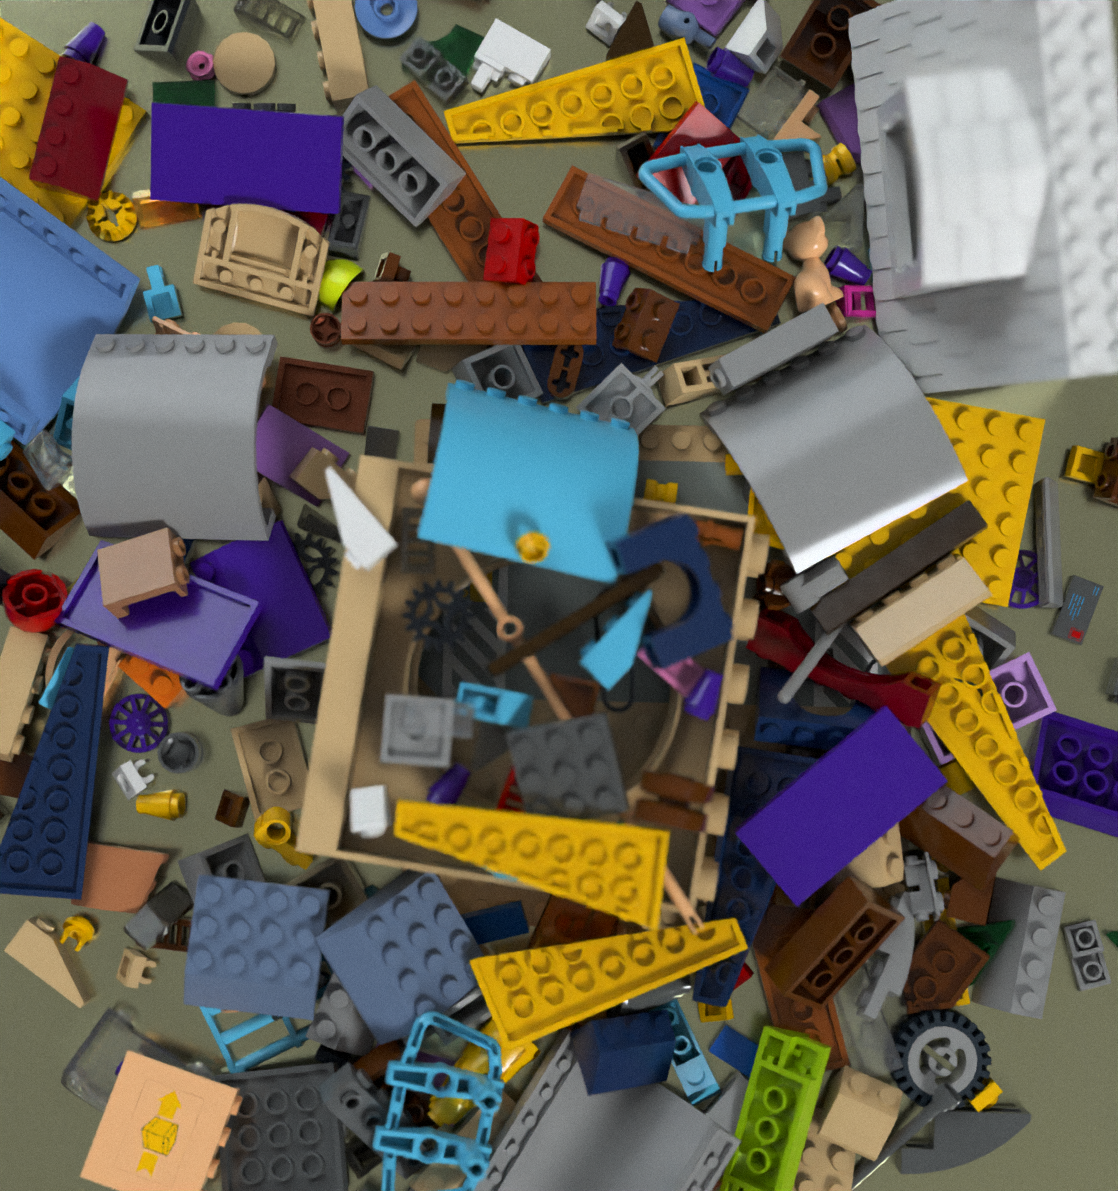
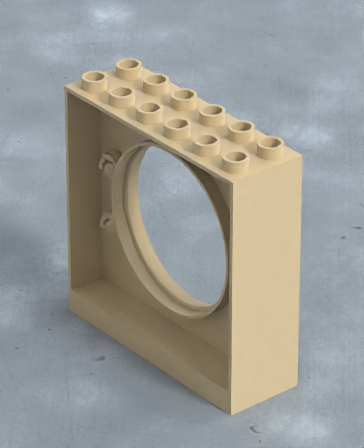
(377, 657)

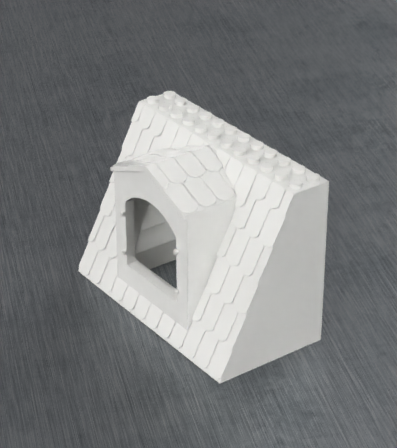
(991, 187)

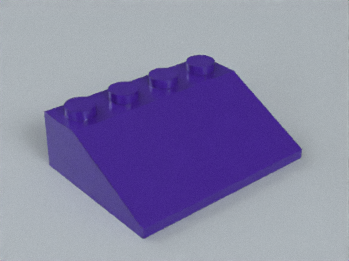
(276, 579)
(1077, 771)

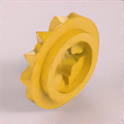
(125, 218)

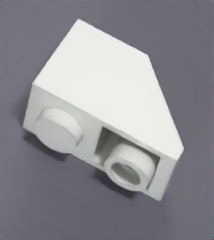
(758, 38)
(370, 810)

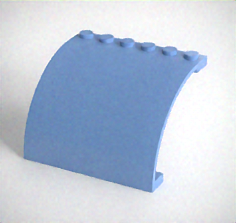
(52, 305)

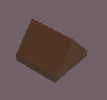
(232, 808)

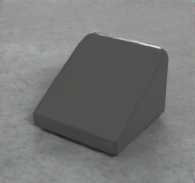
(382, 442)

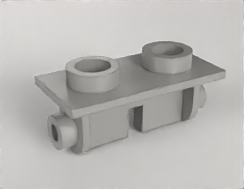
(926, 900)

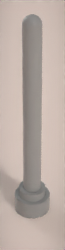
(808, 664)

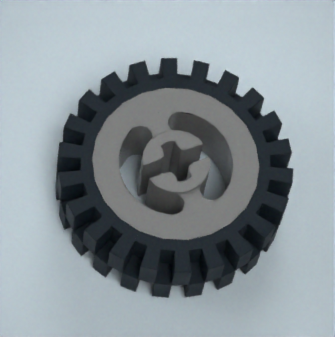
(957, 1033)

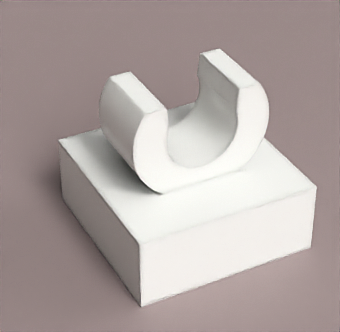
(606, 22)
(130, 780)

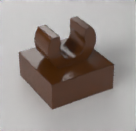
(389, 270)

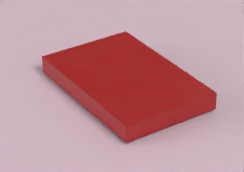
(694, 127)

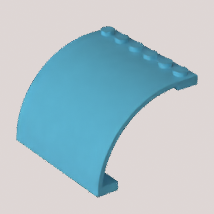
(530, 469)

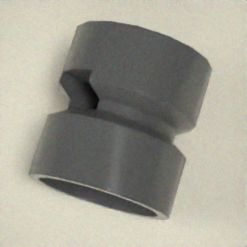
(181, 752)

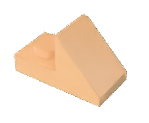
(804, 112)

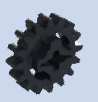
(323, 563)
(453, 609)

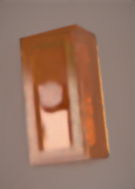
(159, 212)

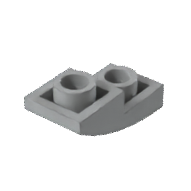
(1086, 955)

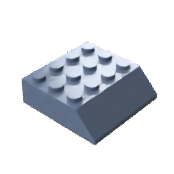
(255, 946)
(402, 954)

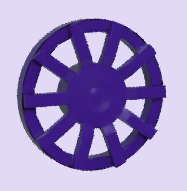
(138, 723)

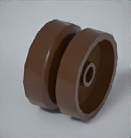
(673, 801)

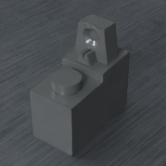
(800, 172)

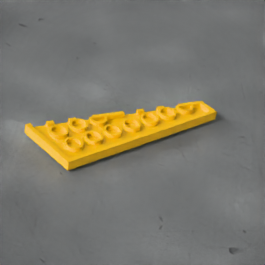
(610, 98)
(982, 735)
(585, 860)
(564, 983)

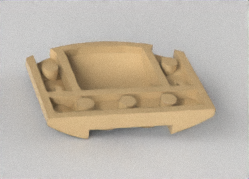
(262, 256)

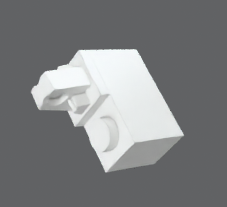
(510, 54)

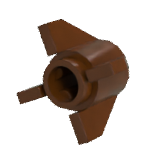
(768, 585)

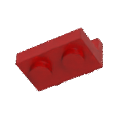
(511, 251)

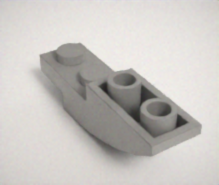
(892, 969)

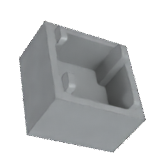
(411, 748)

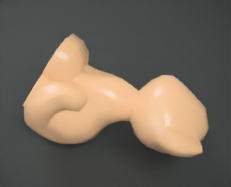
(813, 284)

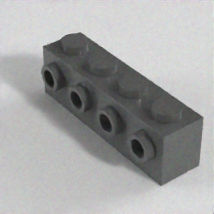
(362, 1107)

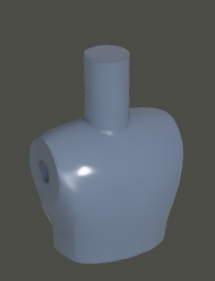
(683, 24)

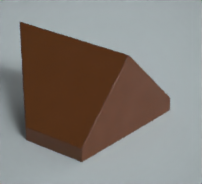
(577, 693)

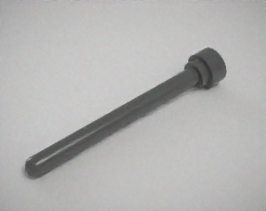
(945, 1098)

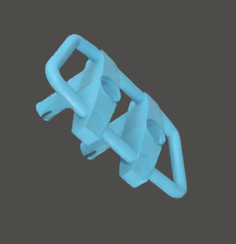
(710, 188)
(462, 1083)

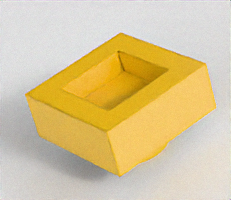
(1084, 464)
(713, 1013)
(987, 1097)

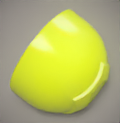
(335, 279)

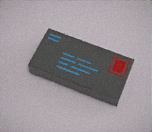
(1077, 610)

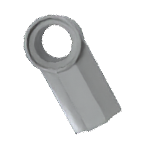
(807, 588)

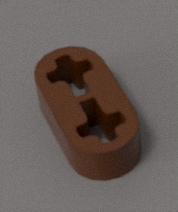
(572, 372)

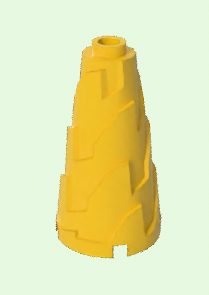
(475, 1059)

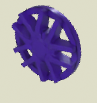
(1024, 581)

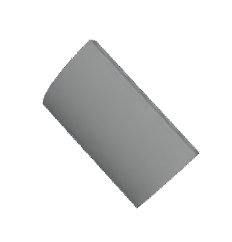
(171, 435)
(836, 445)
(603, 1141)

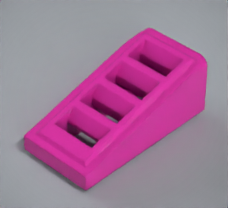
(851, 302)

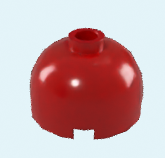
(33, 600)

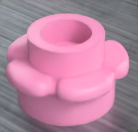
(195, 60)

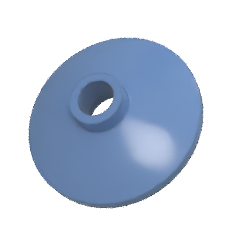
(386, 26)

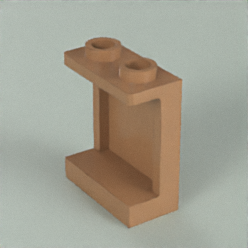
(142, 570)

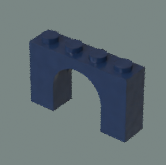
(704, 620)
(794, 725)

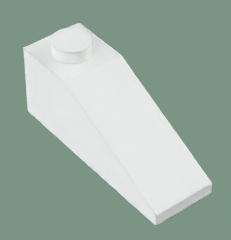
(358, 527)

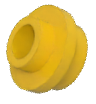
(533, 547)

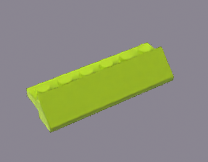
(776, 1111)

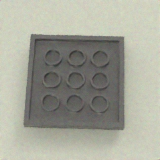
(283, 1133)

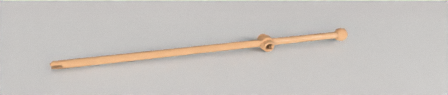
(419, 494)

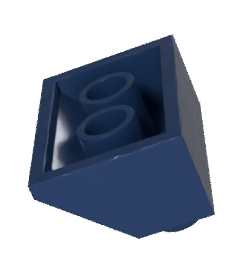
(624, 1051)

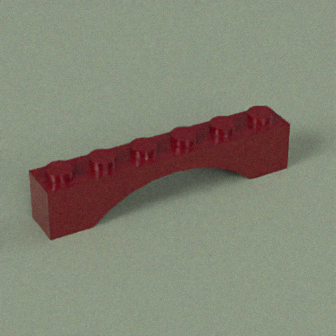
(906, 694)

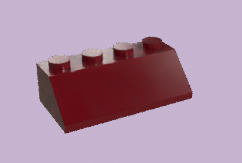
(78, 129)

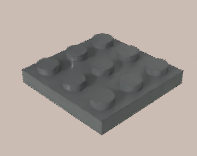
(568, 768)

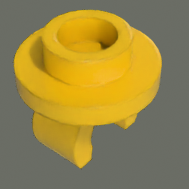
(77, 928)

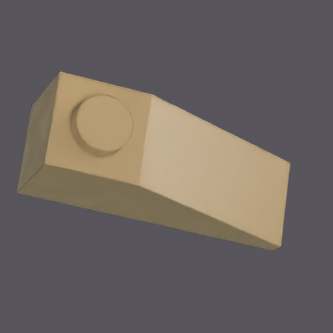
(689, 381)
(42, 953)

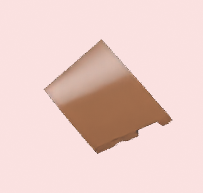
(118, 877)

